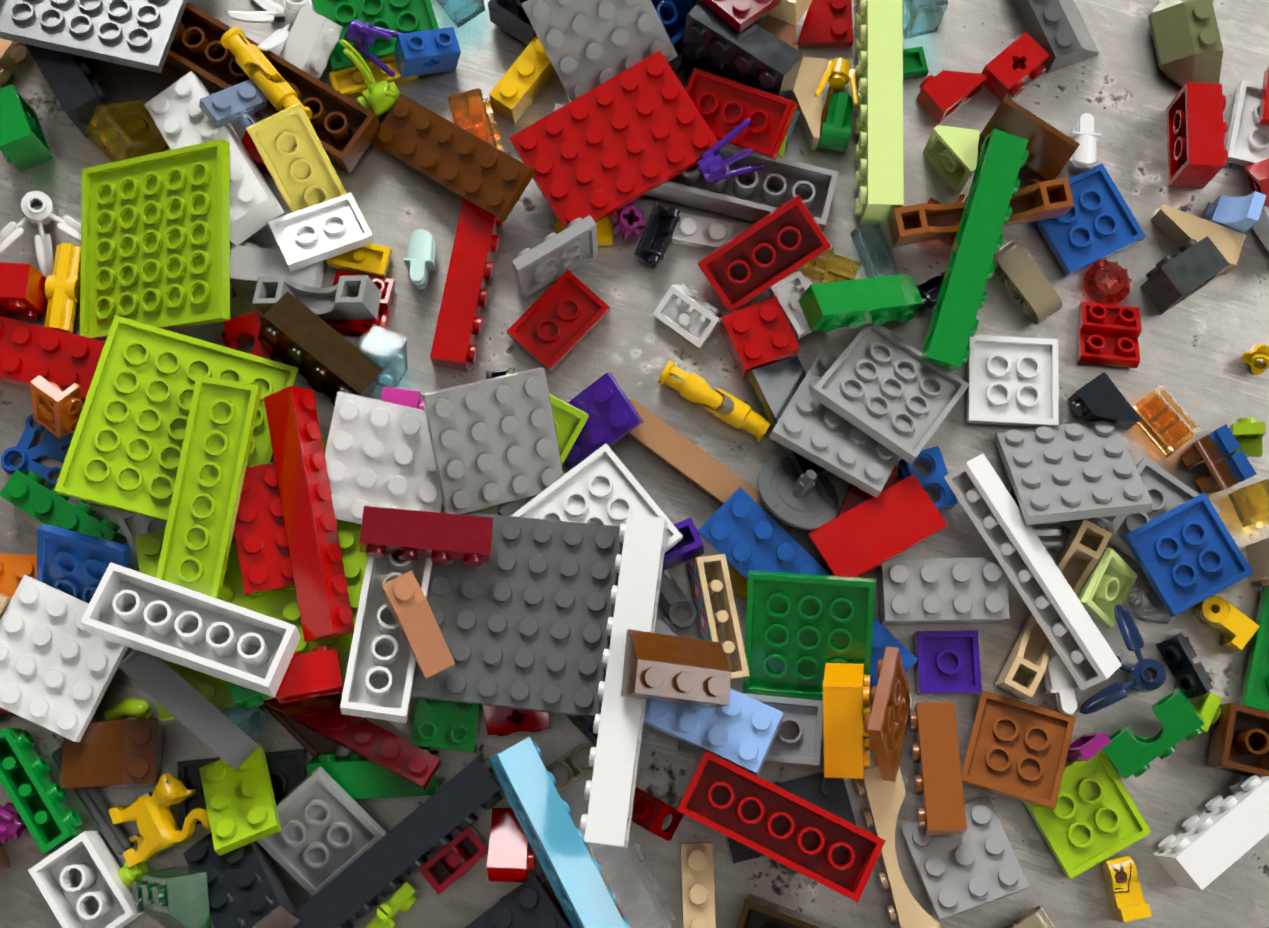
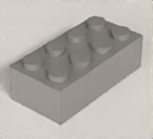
(942, 591)

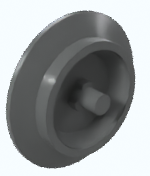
(797, 501)

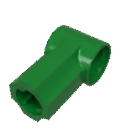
(836, 128)

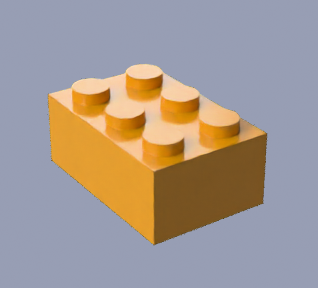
(844, 711)

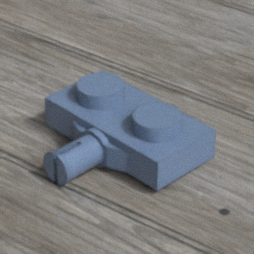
(233, 104)

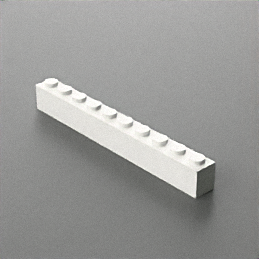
(621, 717)

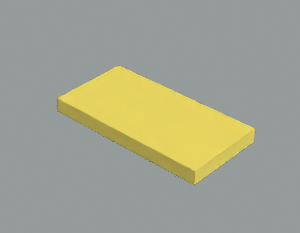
(296, 158)

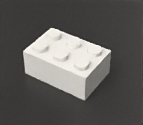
(85, 885)

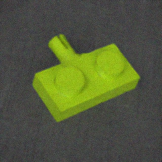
(402, 900)

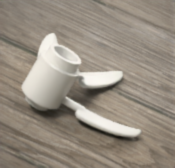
(271, 9)
(39, 218)

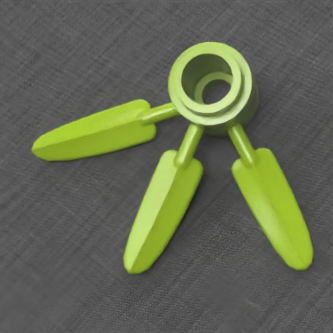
(379, 96)

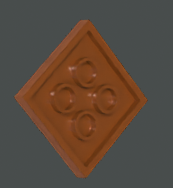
(889, 713)
(1017, 750)

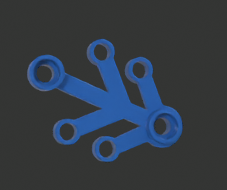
(50, 446)

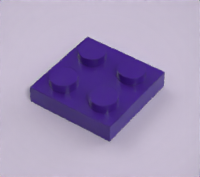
(948, 662)

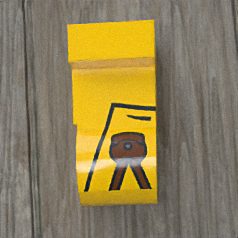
(1227, 621)
(1124, 890)

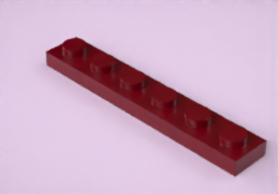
(362, 738)

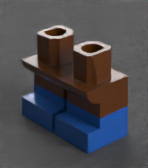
(1212, 448)

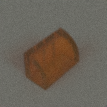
(1165, 421)

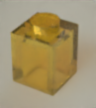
(1252, 504)

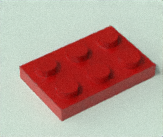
(558, 320)

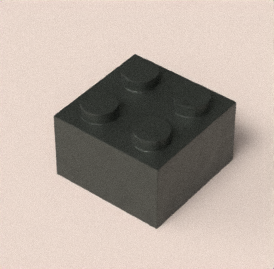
(1183, 273)

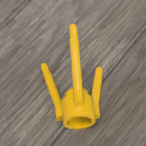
(838, 74)

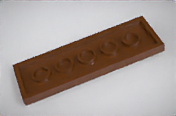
(453, 157)

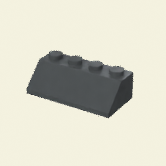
(1058, 30)

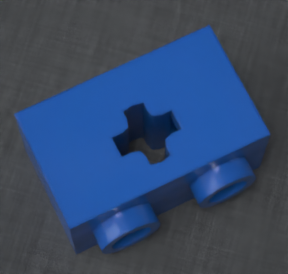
(427, 52)

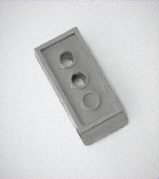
(803, 748)

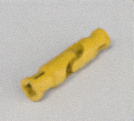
(261, 71)
(697, 390)

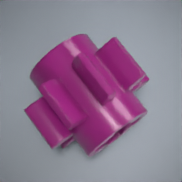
(634, 217)
(10, 823)

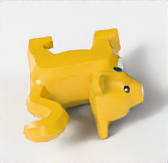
(155, 821)

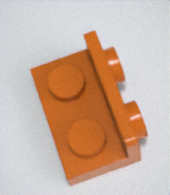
(56, 409)

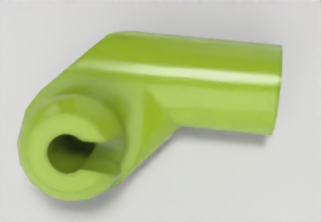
(129, 707)

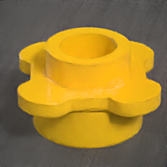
(1258, 351)

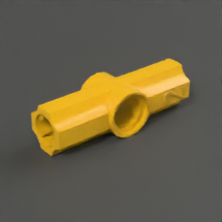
(63, 288)

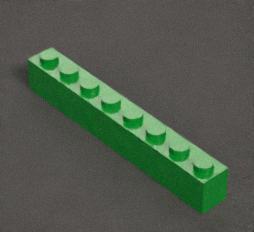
(974, 250)

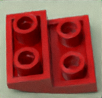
(361, 326)
(1108, 334)

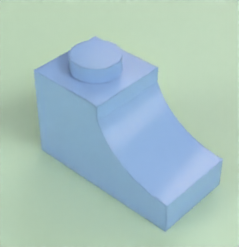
(1235, 212)

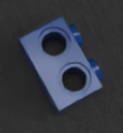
(934, 479)

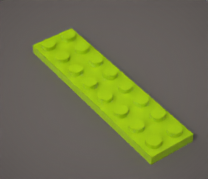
(208, 484)

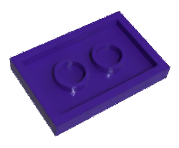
(608, 421)

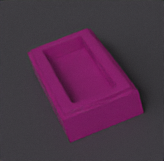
(1087, 746)

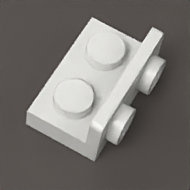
(788, 294)
(688, 314)

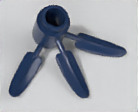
(1136, 676)

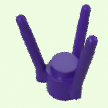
(364, 35)
(714, 166)

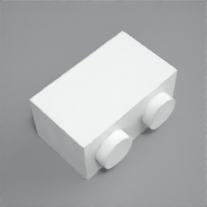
(311, 42)

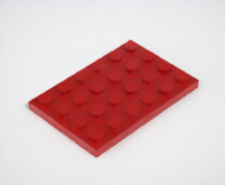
(615, 142)

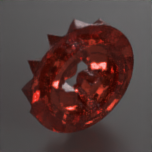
(1099, 291)

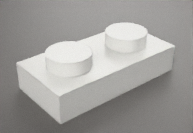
(701, 232)

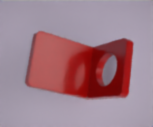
(650, 813)

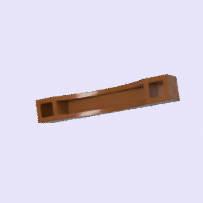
(938, 221)

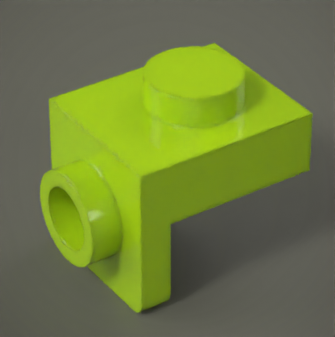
(1249, 436)
(1209, 708)

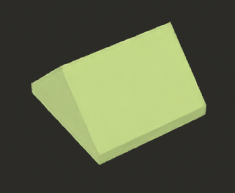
(953, 154)
(1107, 587)

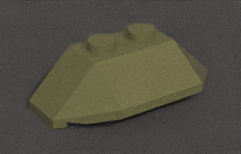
(1187, 40)

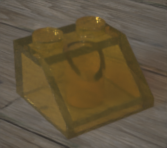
(125, 131)

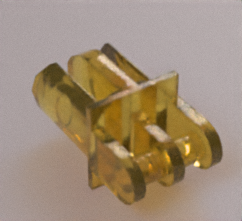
(835, 268)

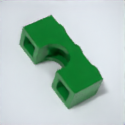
(1178, 720)

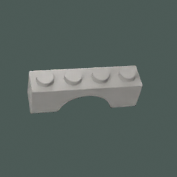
(348, 300)

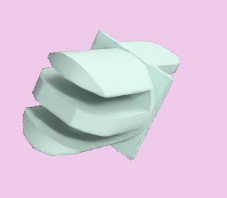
(420, 258)

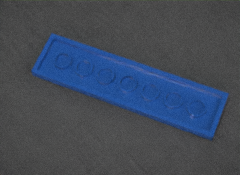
(759, 543)

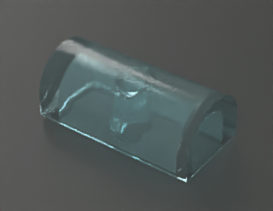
(874, 251)

